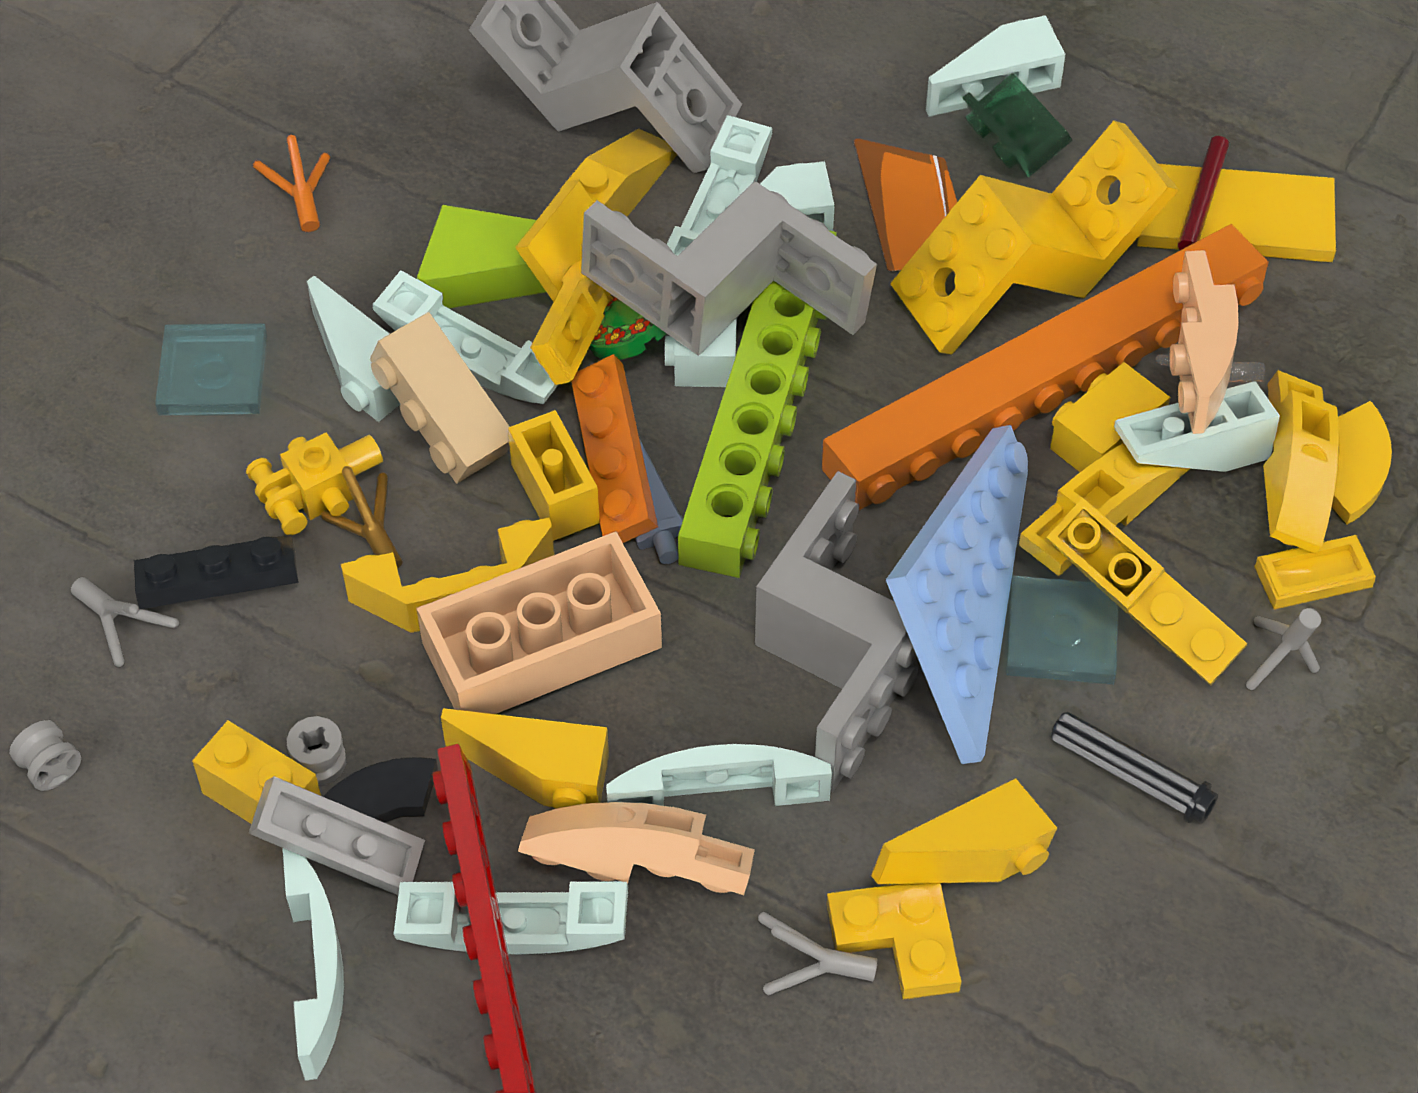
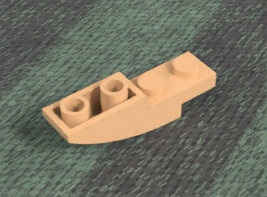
(1205, 340)
(616, 835)

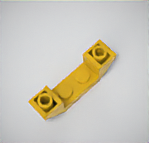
(376, 587)

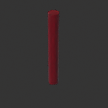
(1204, 192)

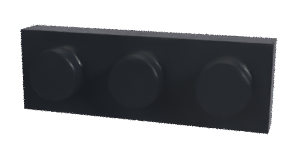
(215, 571)

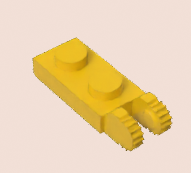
(570, 325)

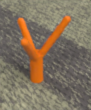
(302, 190)

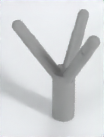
(110, 608)
(1293, 638)
(828, 959)

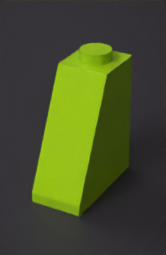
(476, 258)

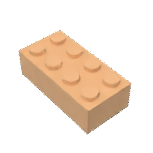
(540, 627)

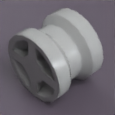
(45, 755)
(326, 761)

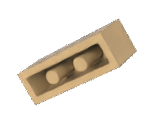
(440, 398)

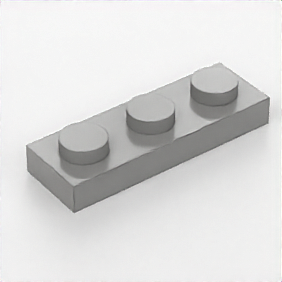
(335, 835)

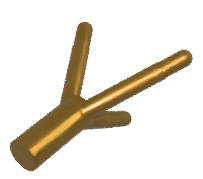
(374, 524)

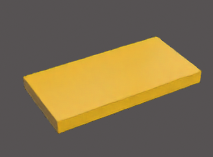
(1273, 211)

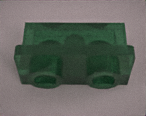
(1019, 125)

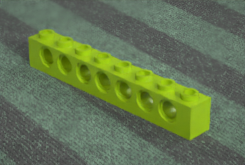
(749, 433)

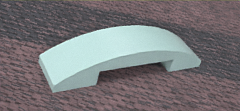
(733, 168)
(489, 357)
(727, 767)
(531, 921)
(315, 1018)

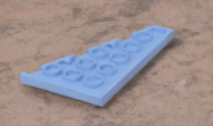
(958, 584)

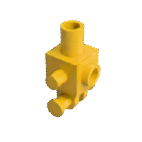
(311, 479)

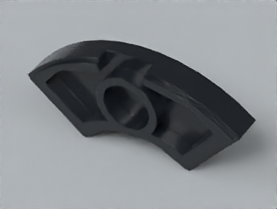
(388, 788)

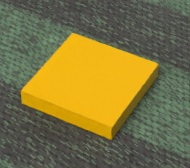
(556, 237)

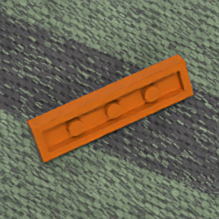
(614, 449)

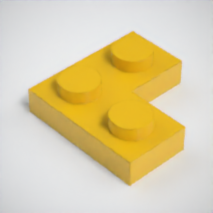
(910, 921)

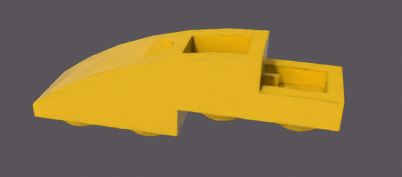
(1303, 464)
(1111, 485)
(1146, 591)

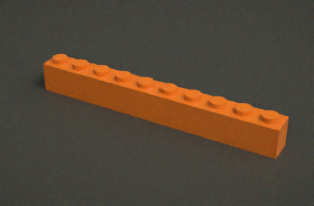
(1030, 372)

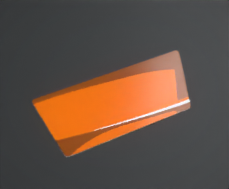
(907, 197)

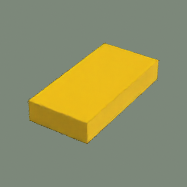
(1303, 576)

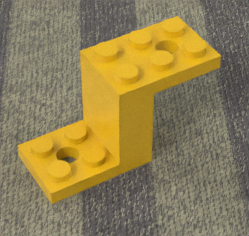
(1033, 237)

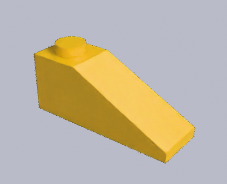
(624, 170)
(541, 758)
(971, 843)

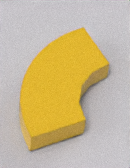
(1362, 461)

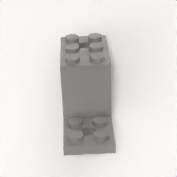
(608, 69)
(727, 267)
(835, 629)

